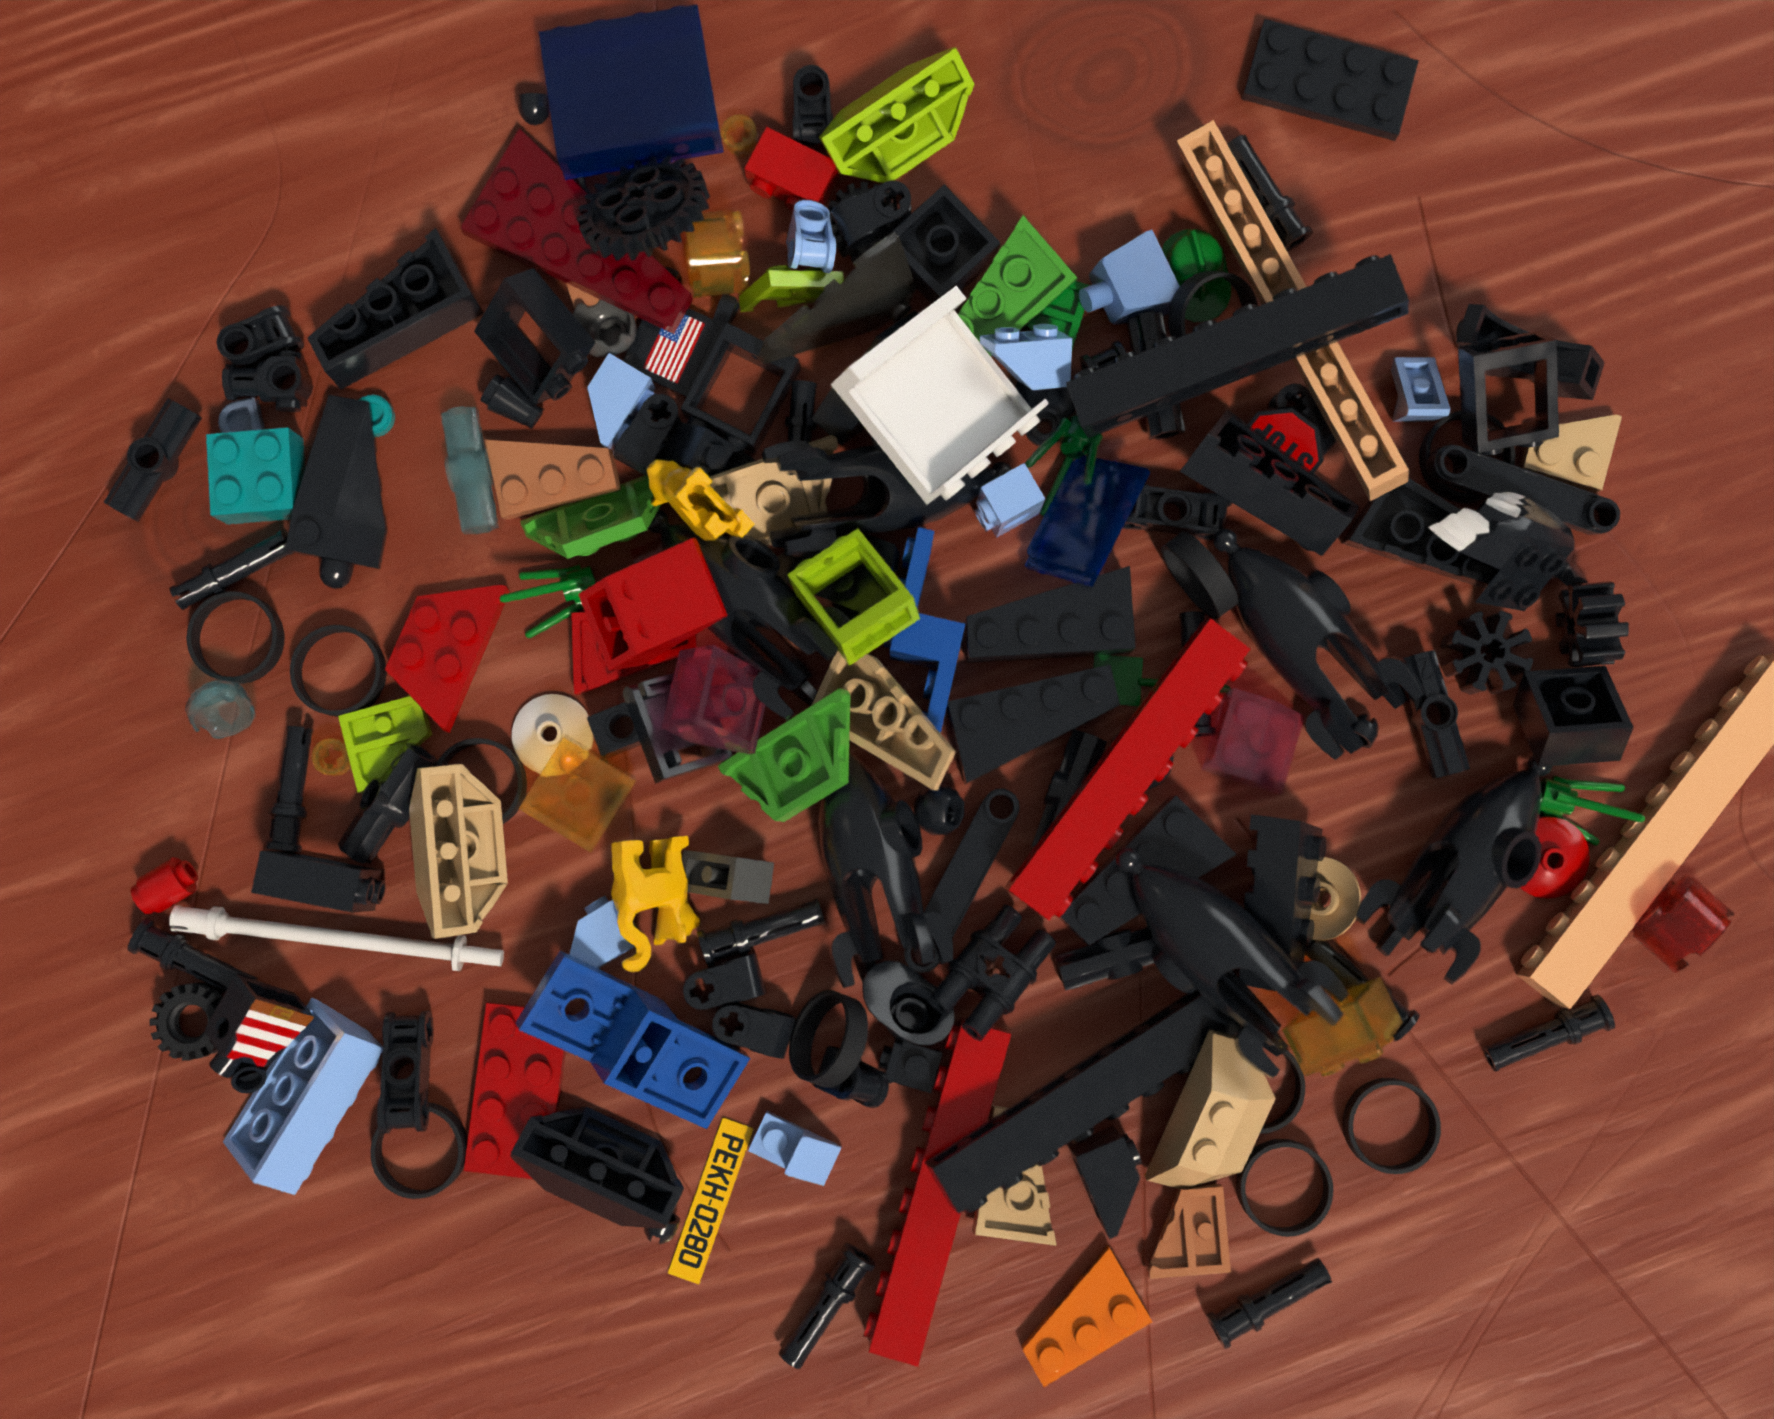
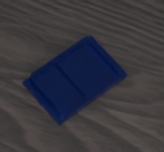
(1085, 520)

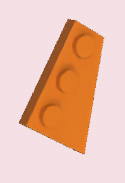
(1087, 1321)

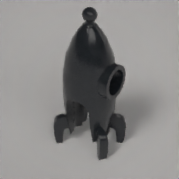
(886, 499)
(754, 603)
(1294, 615)
(869, 839)
(1464, 869)
(1208, 935)

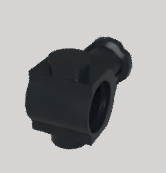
(268, 379)

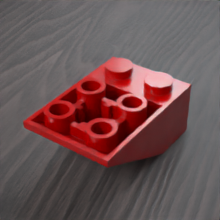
(652, 605)

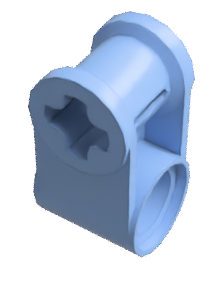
(811, 237)

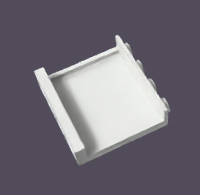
(936, 400)

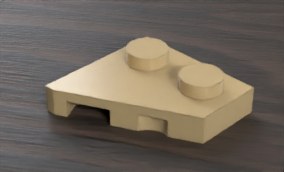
(1578, 454)

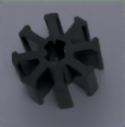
(1591, 624)
(1502, 660)

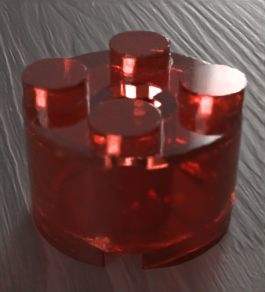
(1682, 923)

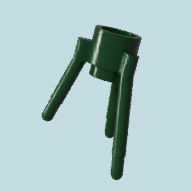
(1074, 445)

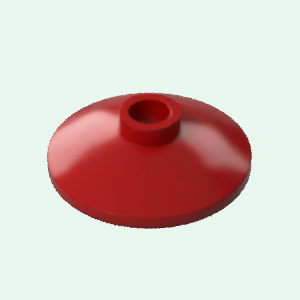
(1574, 857)

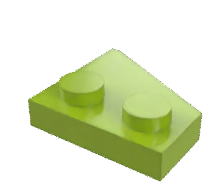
(788, 286)
(377, 735)

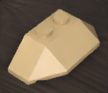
(456, 849)
(1213, 1119)

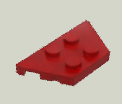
(444, 648)

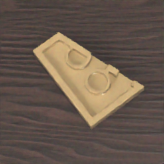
(1018, 1211)

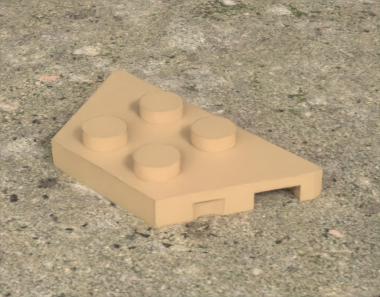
(772, 495)

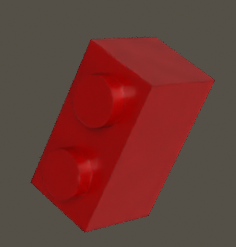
(789, 170)

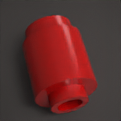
(164, 886)

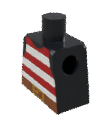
(254, 1024)

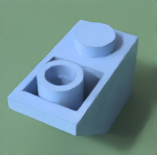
(1032, 357)
(617, 397)

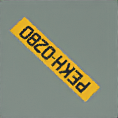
(710, 1201)

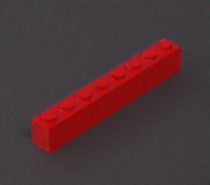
(1127, 769)
(929, 1222)

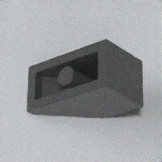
(728, 876)

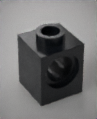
(603, 731)

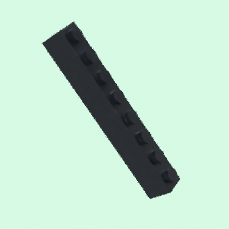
(1239, 345)
(1076, 1102)

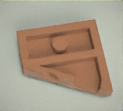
(1193, 1235)

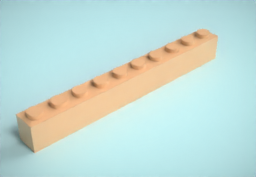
(1270, 271)
(1653, 850)

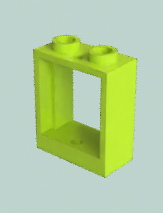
(875, 624)

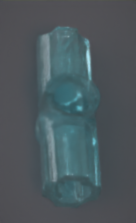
(469, 470)

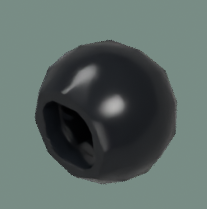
(939, 810)

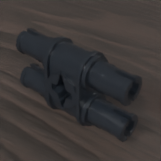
(1001, 989)

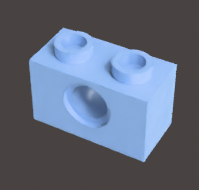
(1009, 501)

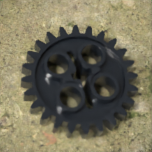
(643, 208)

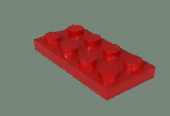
(513, 1082)

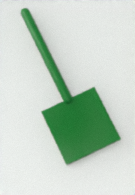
(1128, 677)

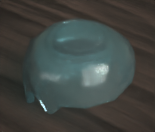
(220, 708)

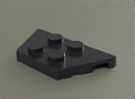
(856, 589)

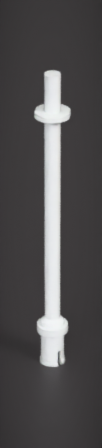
(217, 923)

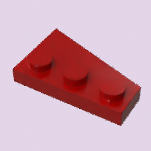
(588, 662)

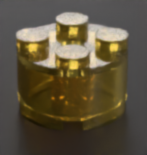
(714, 255)

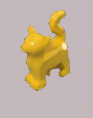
(695, 500)
(643, 889)

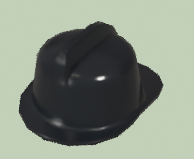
(900, 1002)

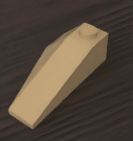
(888, 720)

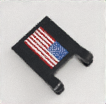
(679, 357)

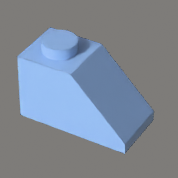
(598, 935)

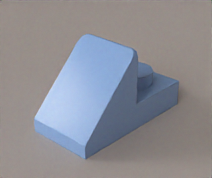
(1419, 390)
(795, 1149)

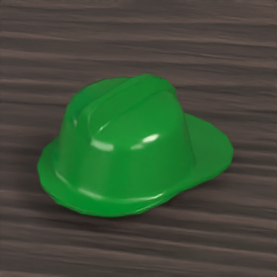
(1195, 252)

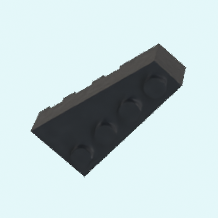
(396, 314)
(1269, 484)
(1399, 530)
(1169, 839)

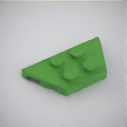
(594, 522)
(798, 759)

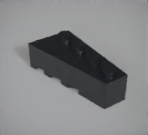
(1057, 623)
(1018, 719)
(1283, 885)

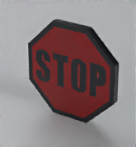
(1292, 433)

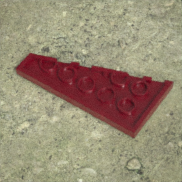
(533, 216)

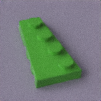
(1017, 283)

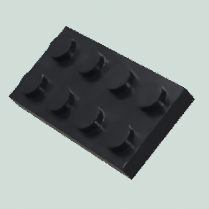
(1330, 80)

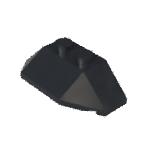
(600, 1166)

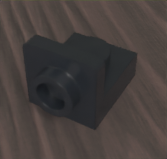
(910, 1065)

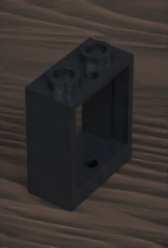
(747, 347)
(514, 351)
(1503, 352)
(318, 881)

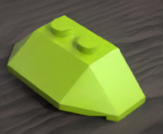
(901, 119)

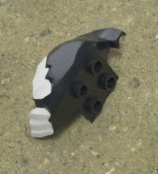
(1518, 539)

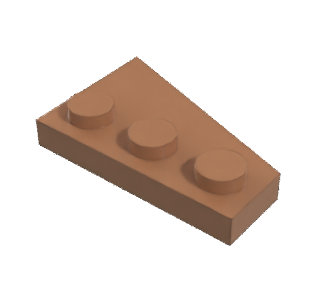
(548, 475)

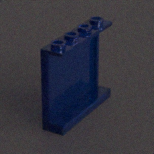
(630, 91)

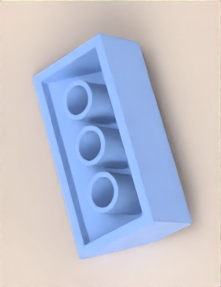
(302, 1100)

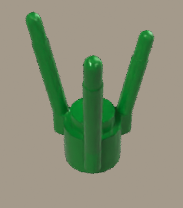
(572, 582)
(1560, 799)

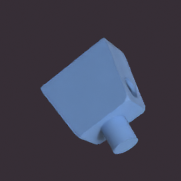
(1131, 281)

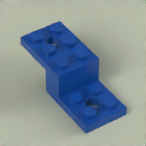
(930, 640)
(632, 1040)

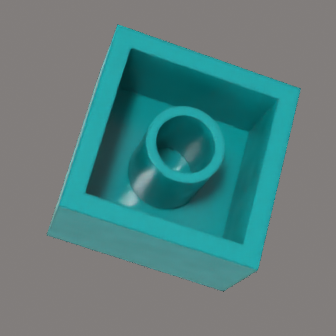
(254, 474)

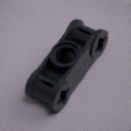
(1200, 512)
(406, 1100)

